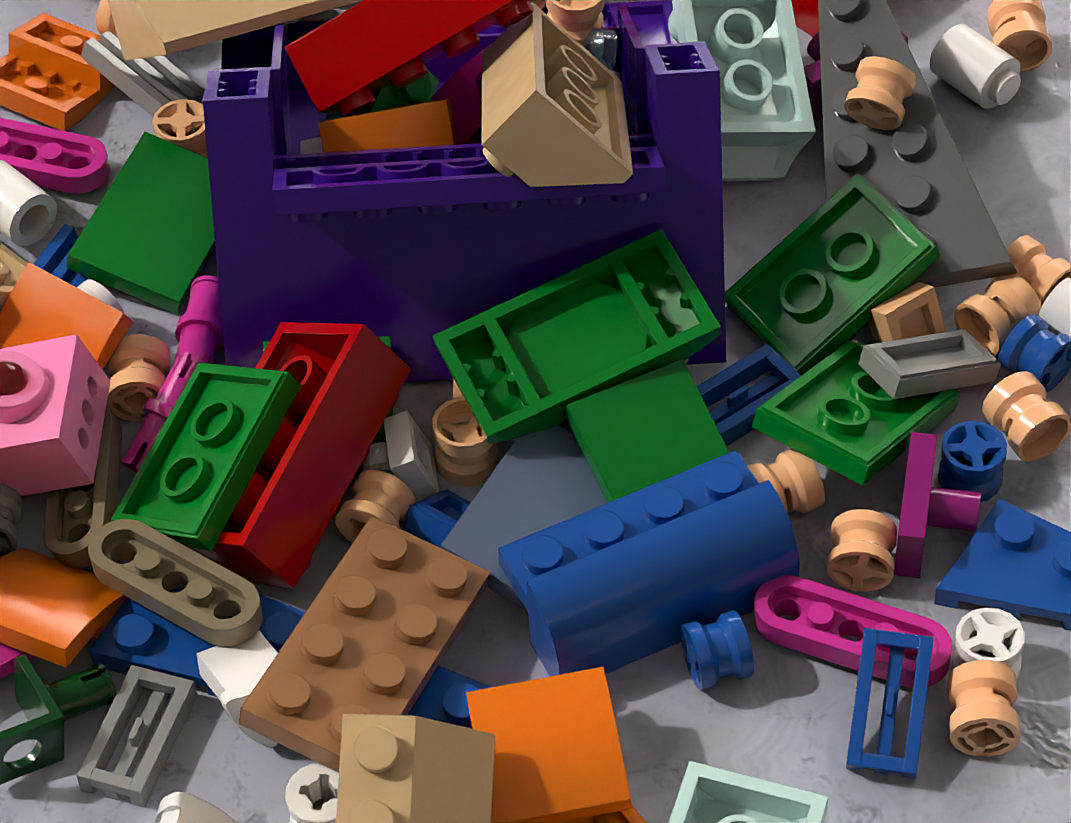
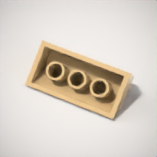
(171, 26)
(552, 109)
(413, 771)

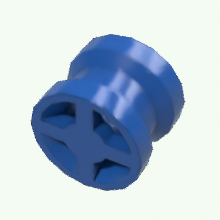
(1037, 351)
(974, 444)
(717, 650)

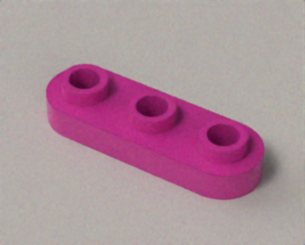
(54, 156)
(830, 614)

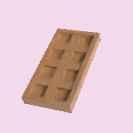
(365, 641)

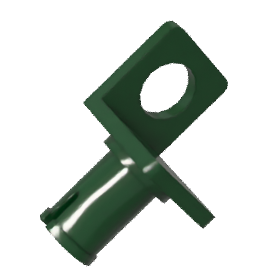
(46, 711)

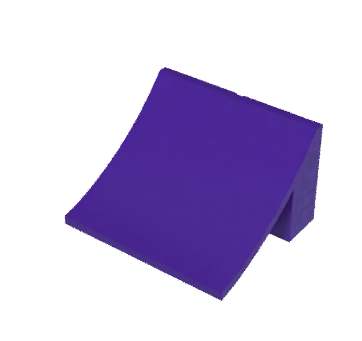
(436, 230)

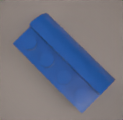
(646, 563)

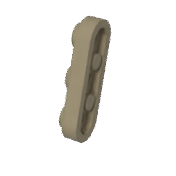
(81, 510)
(165, 564)

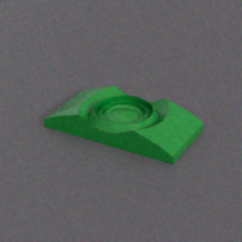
(576, 337)

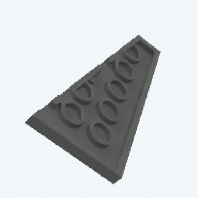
(909, 166)

